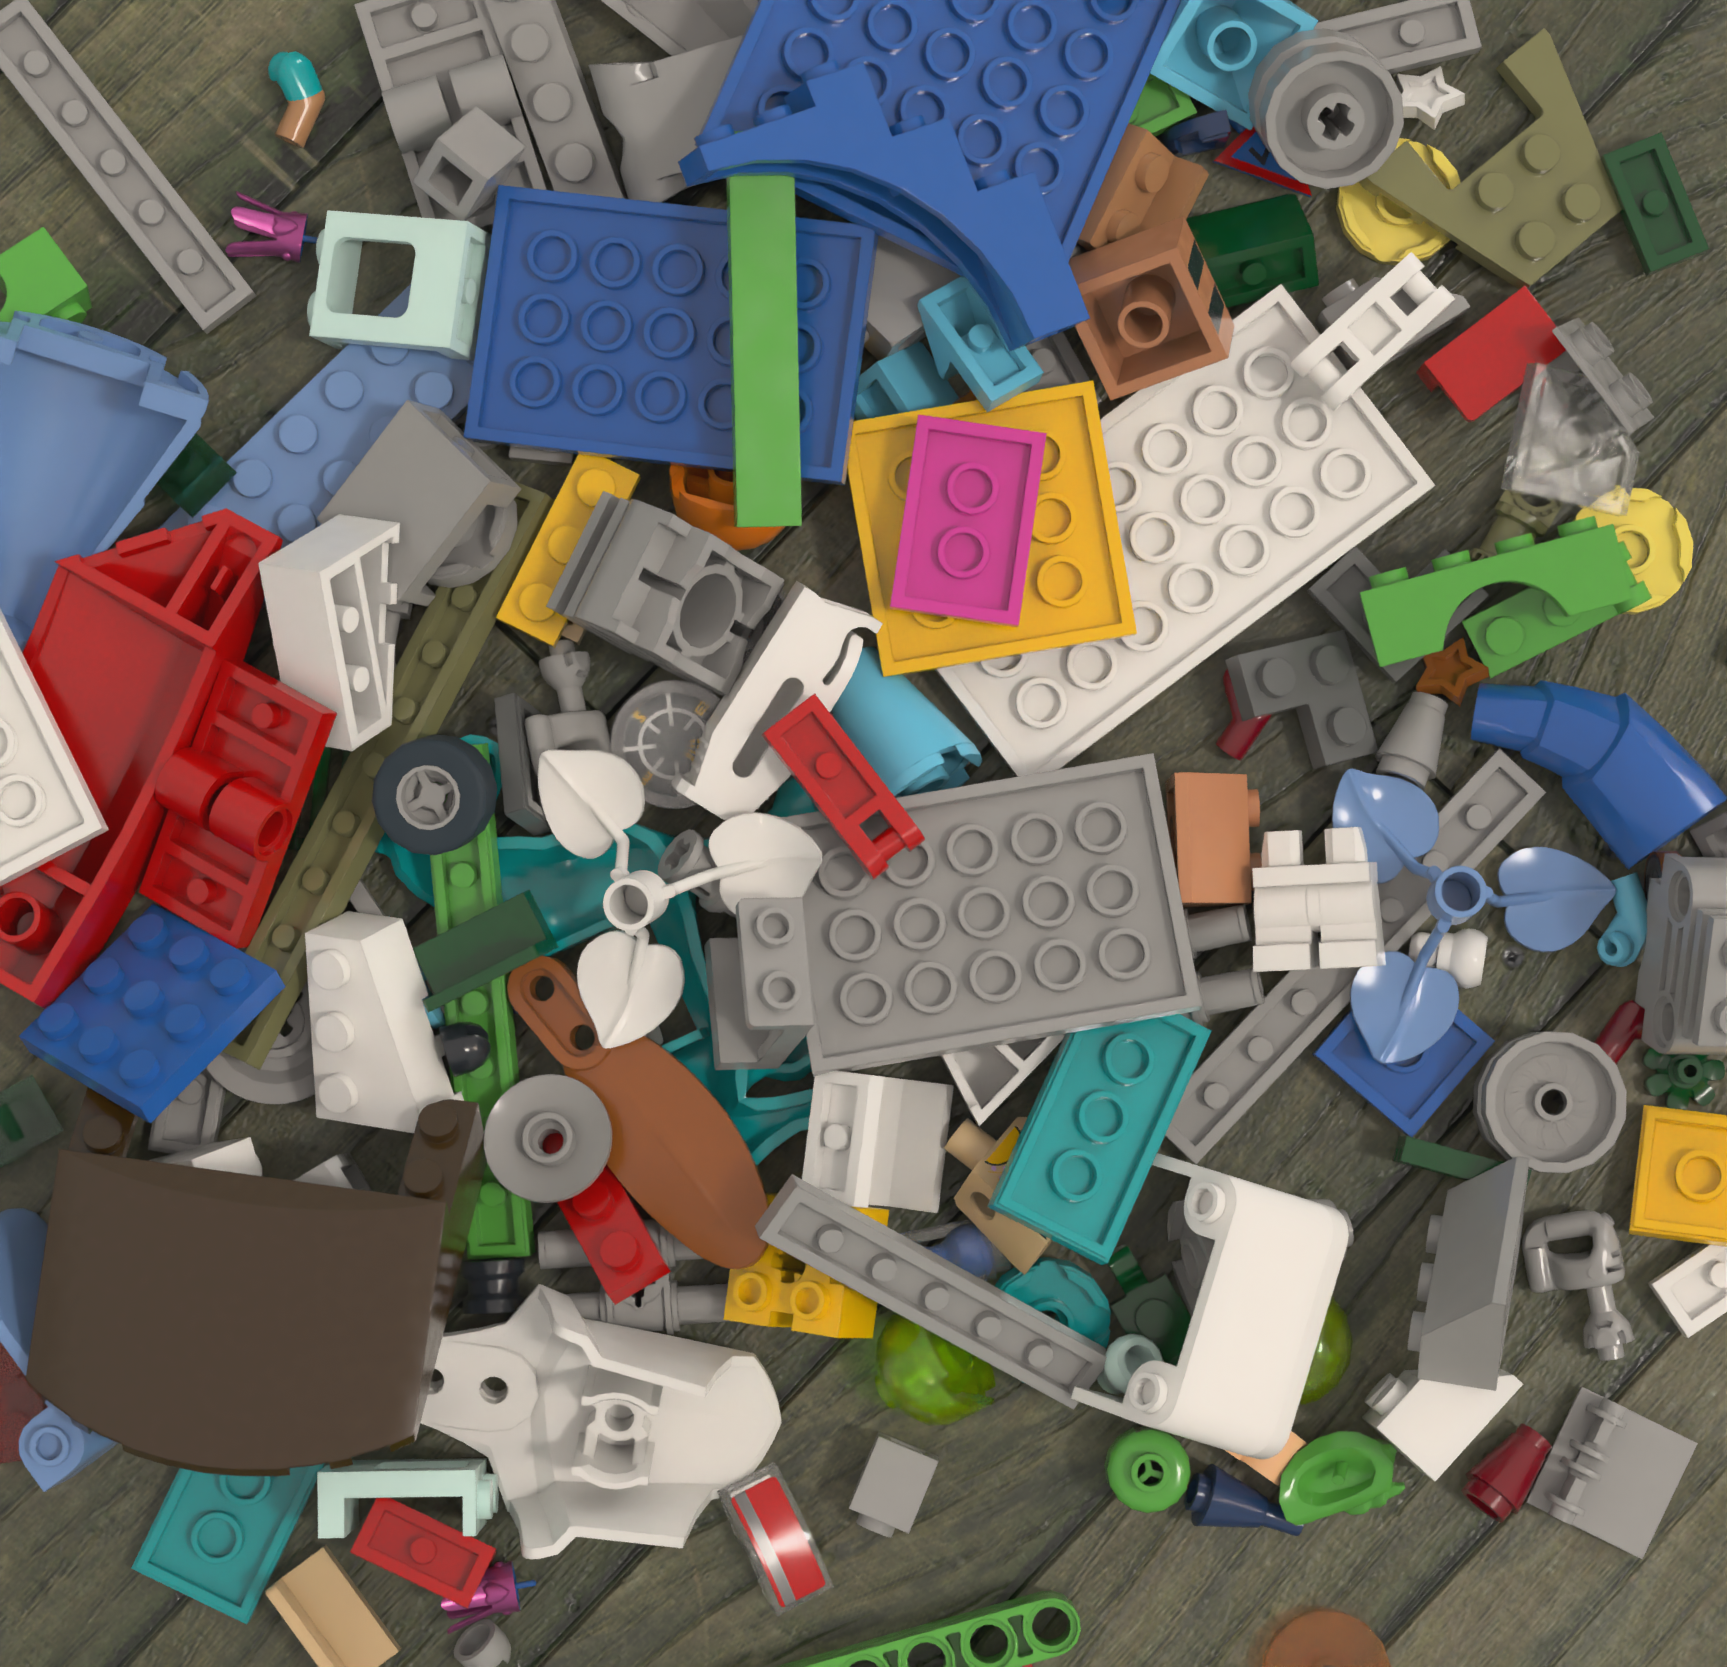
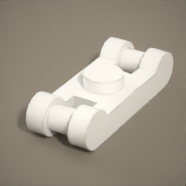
(1372, 331)

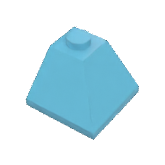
(1218, 46)

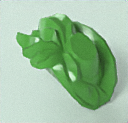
(1338, 1475)

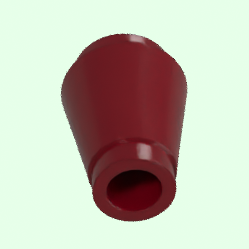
(1507, 1473)

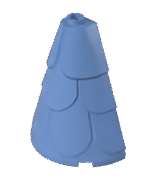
(80, 447)

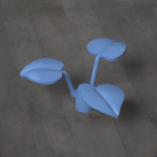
(1545, 892)

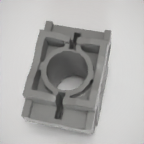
(665, 591)
(1686, 958)

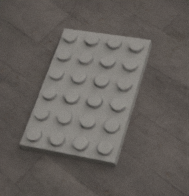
(1012, 922)

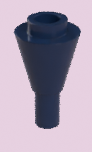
(1227, 1502)

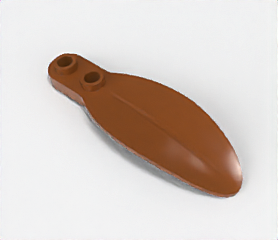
(668, 1130)

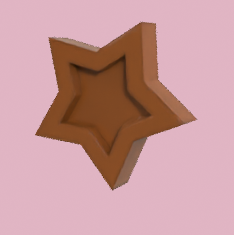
(1451, 672)

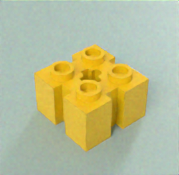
(795, 1295)

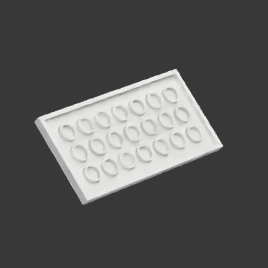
(1224, 507)

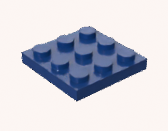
(152, 1012)

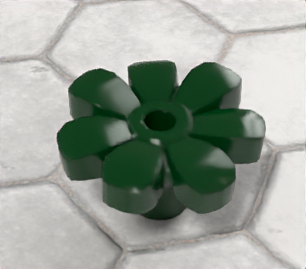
(1680, 1087)

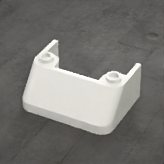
(1251, 1320)

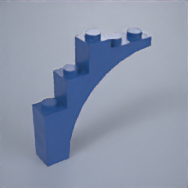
(986, 226)

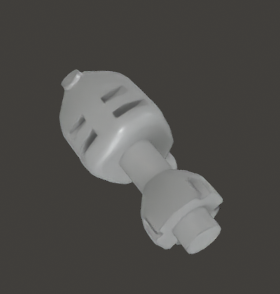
(574, 726)
(1590, 1270)

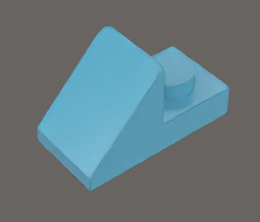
(969, 343)

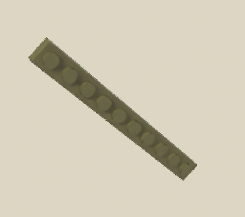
(347, 825)

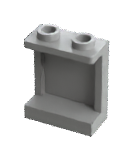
(427, 482)
(760, 985)

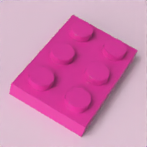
(968, 521)

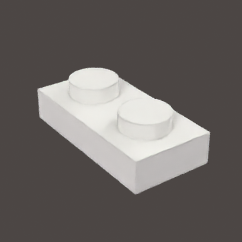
(1694, 1289)

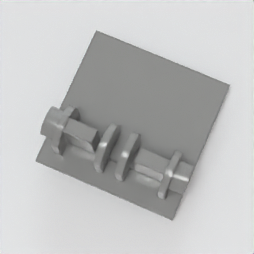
(1589, 351)
(1611, 1472)

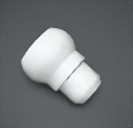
(1457, 953)

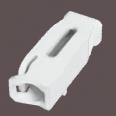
(799, 654)

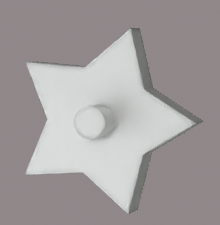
(1428, 96)

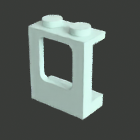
(443, 290)
(342, 1487)

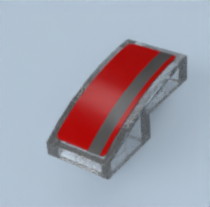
(775, 1539)

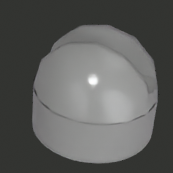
(482, 1645)

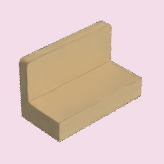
(331, 1614)

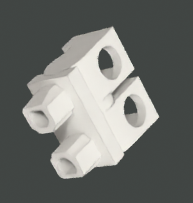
(1327, 898)

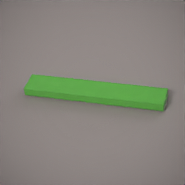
(764, 350)

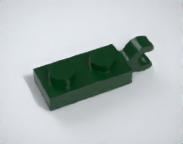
(1148, 1306)

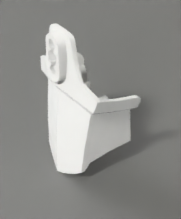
(601, 1422)

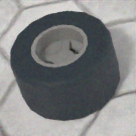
(413, 806)

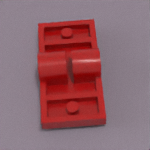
(235, 801)

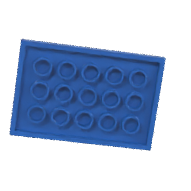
(616, 332)

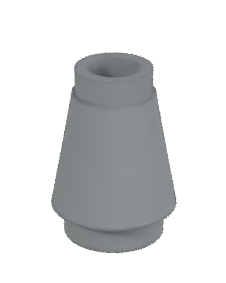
(1414, 741)

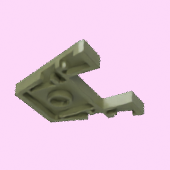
(1531, 196)

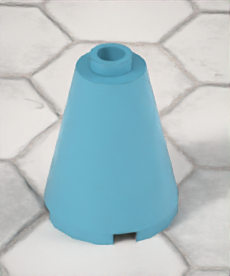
(902, 731)

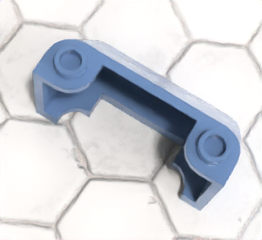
(50, 1442)

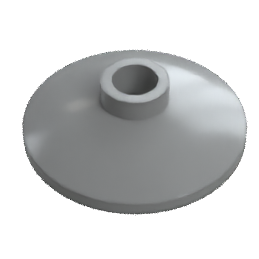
(524, 1120)

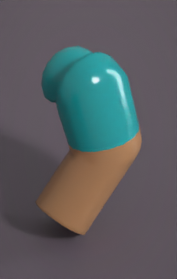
(303, 93)

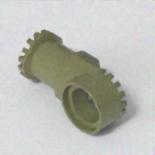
(1513, 520)

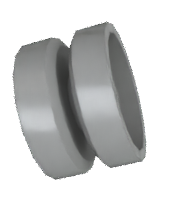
(1361, 114)
(1589, 1097)

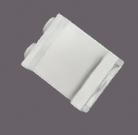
(878, 1140)

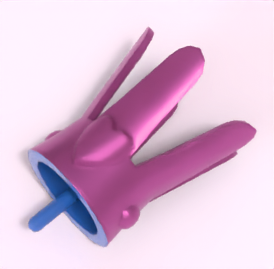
(284, 227)
(495, 1594)

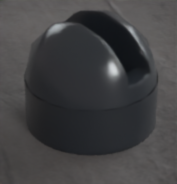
(465, 1046)

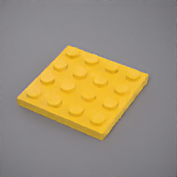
(1075, 561)

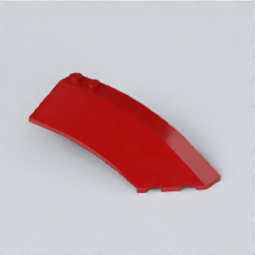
(127, 673)

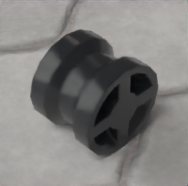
(493, 1285)

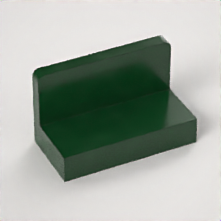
(1257, 248)
(484, 949)

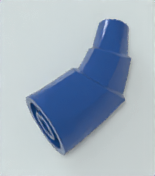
(1611, 757)

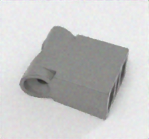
(660, 113)

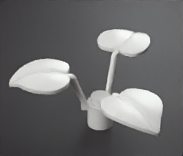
(621, 978)

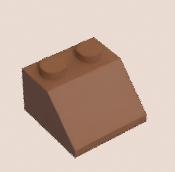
(1210, 837)

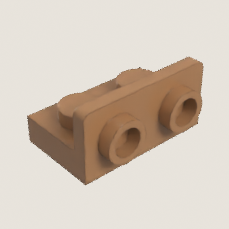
(1141, 190)

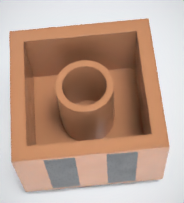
(1150, 309)

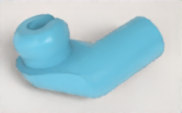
(1628, 929)

